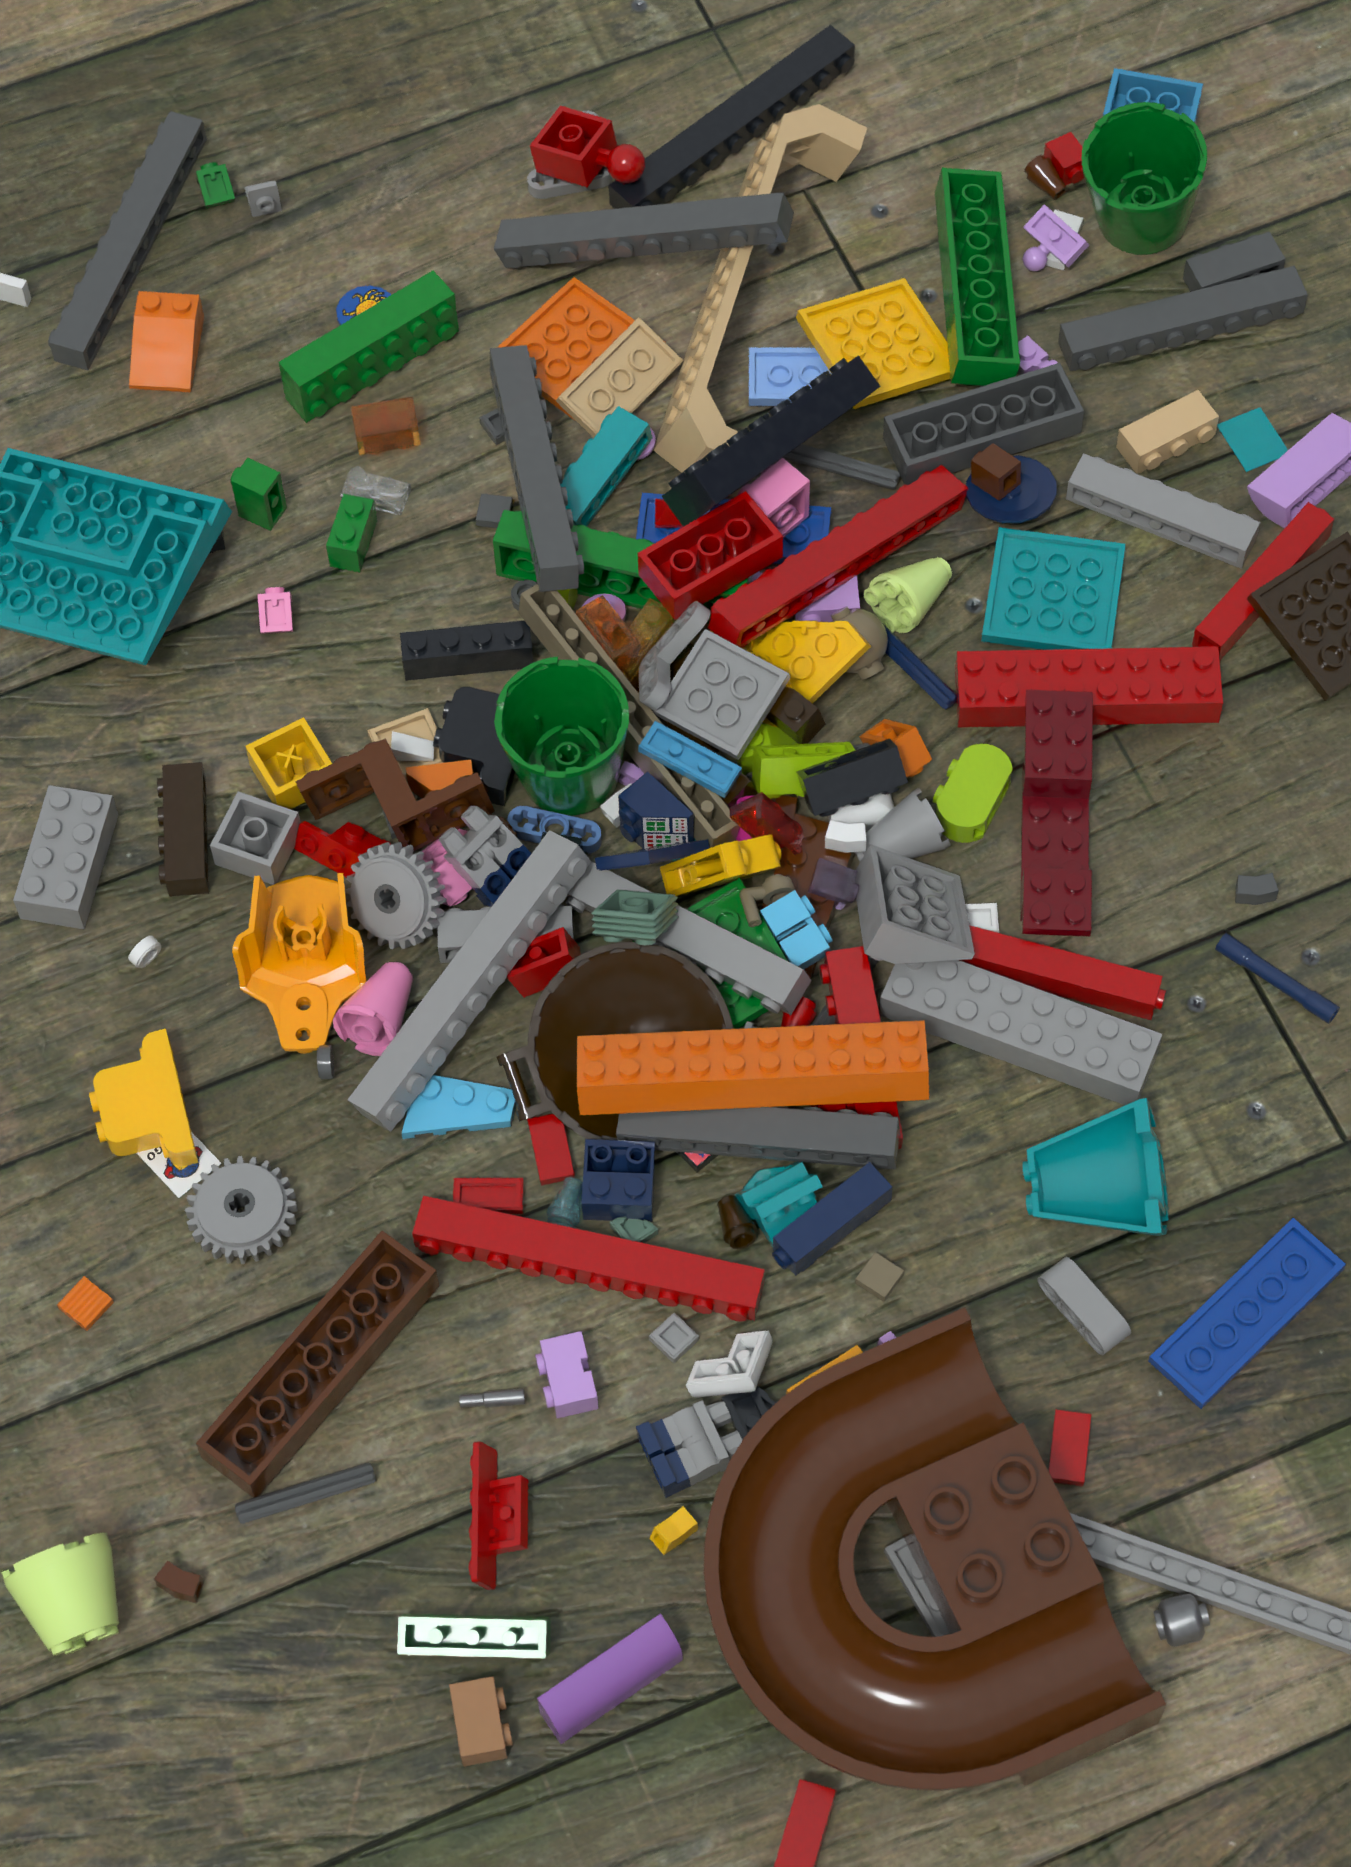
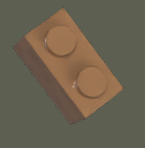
(478, 1721)

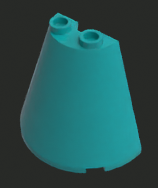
(1102, 1174)

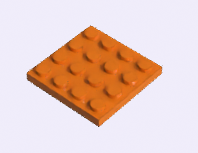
(568, 336)

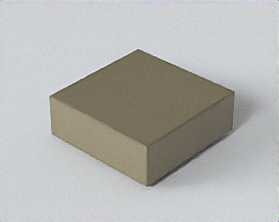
(879, 1276)

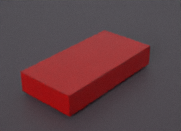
(550, 1149)
(493, 1194)
(1069, 1447)

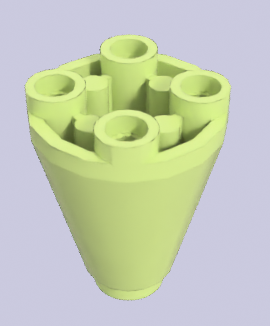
(907, 593)

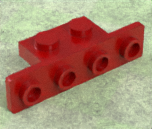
(337, 849)
(497, 1515)

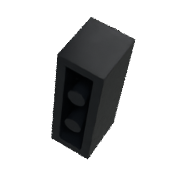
(852, 778)

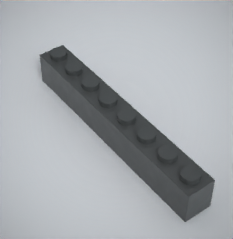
(1182, 318)
(771, 1134)

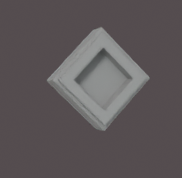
(673, 1338)

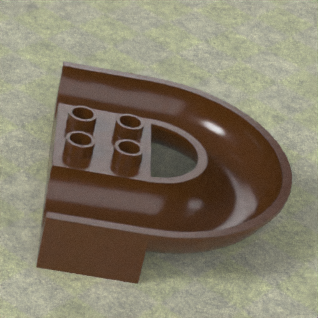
(1032, 1643)

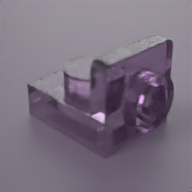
(834, 882)

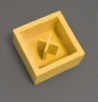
(286, 758)

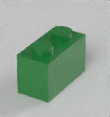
(258, 493)
(351, 533)

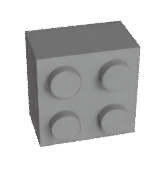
(255, 838)

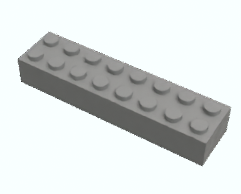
(1024, 1026)

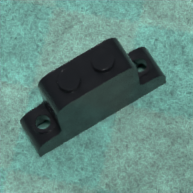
(472, 736)

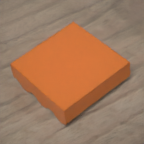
(85, 1303)

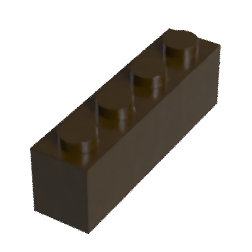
(185, 829)

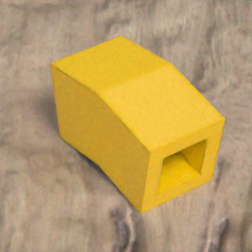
(674, 1530)

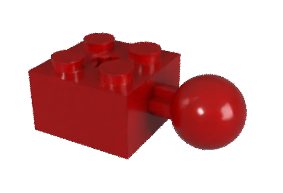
(579, 144)

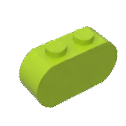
(973, 792)

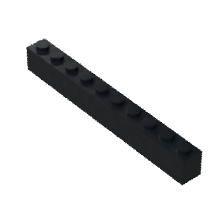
(737, 120)

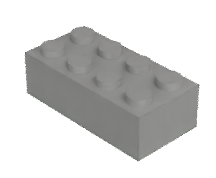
(66, 857)

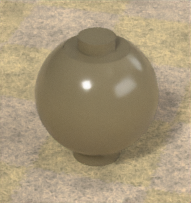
(875, 634)

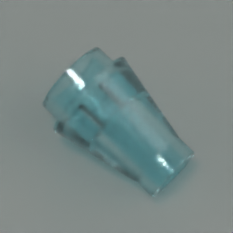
(566, 1205)

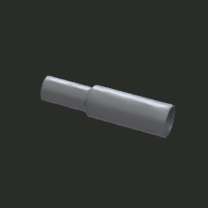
(493, 1398)

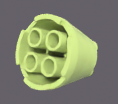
(68, 1593)

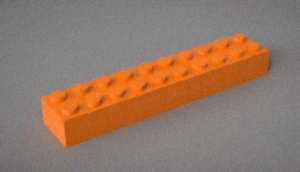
(752, 1067)

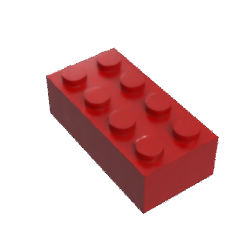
(710, 554)

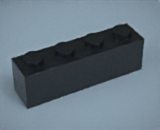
(466, 650)

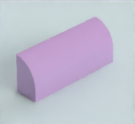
(1305, 472)

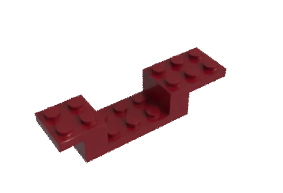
(1056, 814)

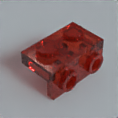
(763, 817)

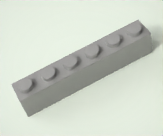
(1162, 510)

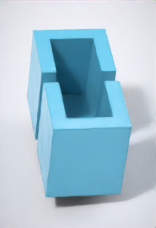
(787, 917)

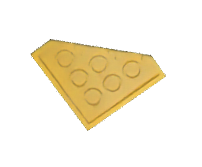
(811, 653)

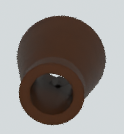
(1045, 176)

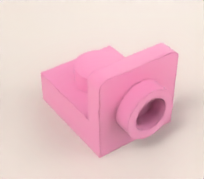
(275, 611)

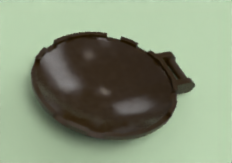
(607, 993)

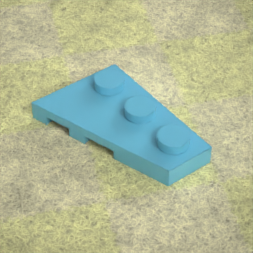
(458, 1105)

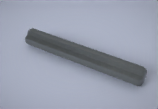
(844, 466)
(305, 1493)

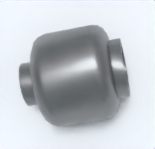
(1181, 1620)

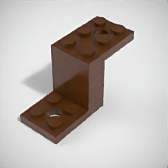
(378, 771)

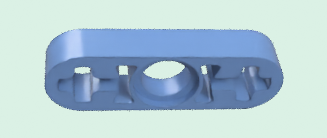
(546, 818)

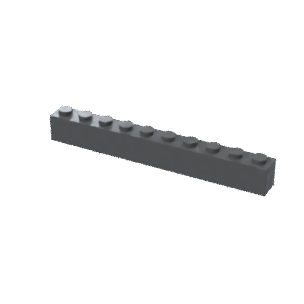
(644, 230)
(127, 241)
(534, 469)

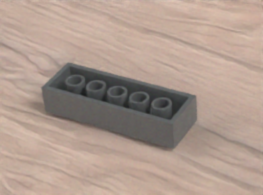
(1009, 413)

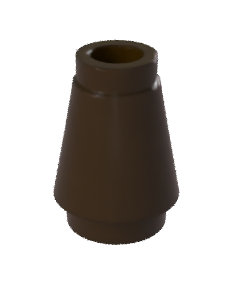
(736, 1223)

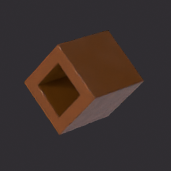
(995, 471)

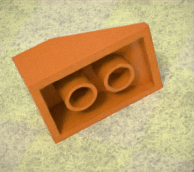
(165, 341)

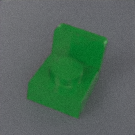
(214, 184)

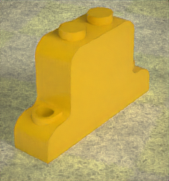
(721, 865)
(144, 1104)

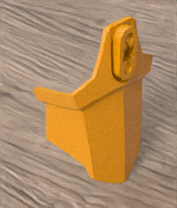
(300, 956)

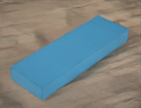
(689, 759)

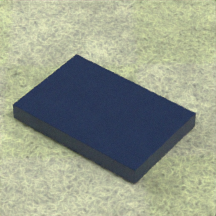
(650, 855)

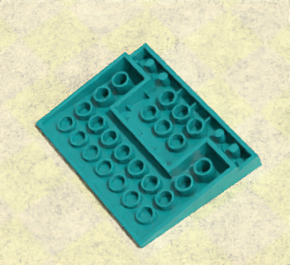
(97, 554)

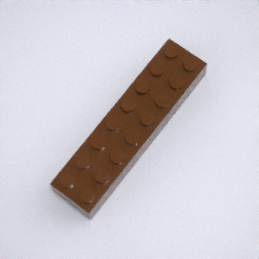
(318, 1364)

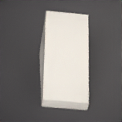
(411, 748)

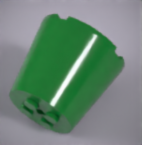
(1144, 175)
(564, 732)

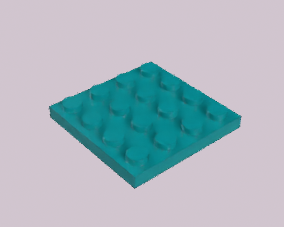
(1053, 591)

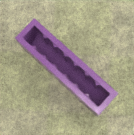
(610, 1679)

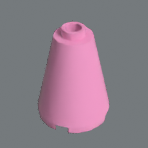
(376, 1009)

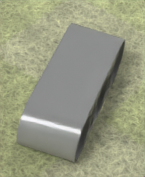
(1084, 1305)

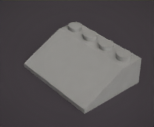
(910, 910)

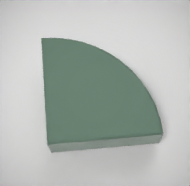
(633, 1229)

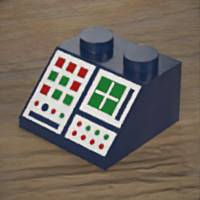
(653, 815)

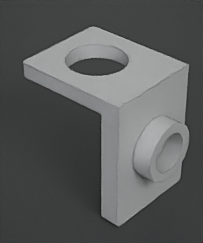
(263, 198)

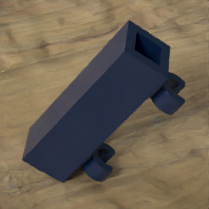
(831, 1219)

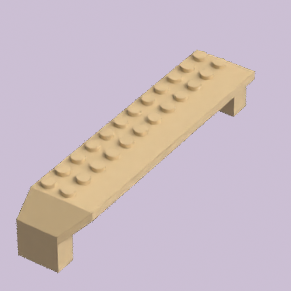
(806, 137)

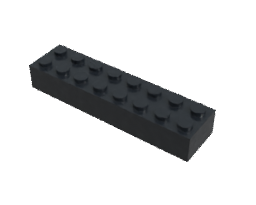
(769, 439)

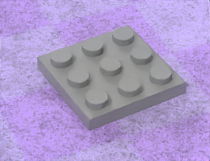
(722, 694)

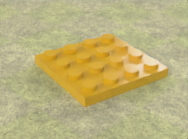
(886, 331)

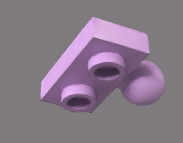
(1053, 237)

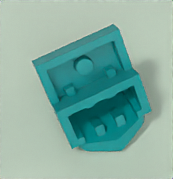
(778, 1196)

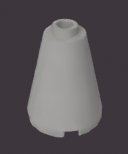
(908, 829)

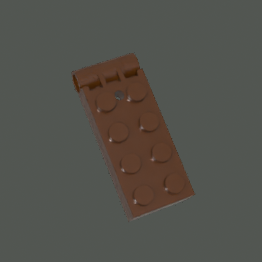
(801, 868)

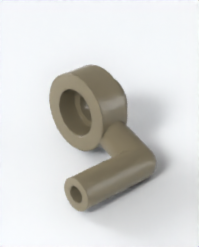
(770, 891)

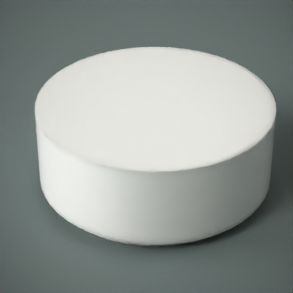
(144, 952)

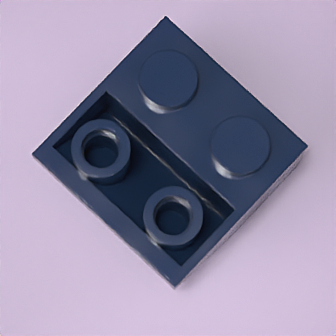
(618, 1180)

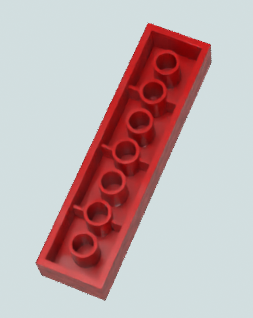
(1126, 684)

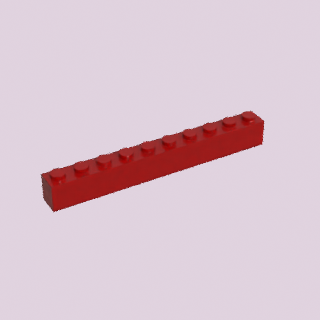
(837, 557)
(588, 1258)

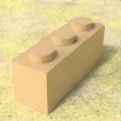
(1167, 432)

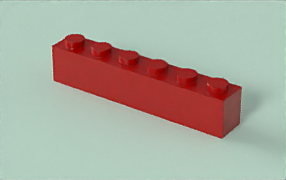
(853, 1002)

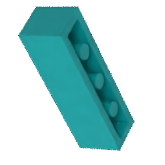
(604, 463)

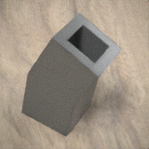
(1256, 889)

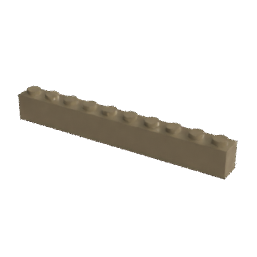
(569, 639)

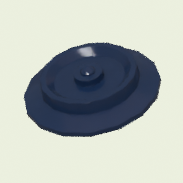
(1023, 503)

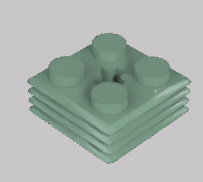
(634, 916)

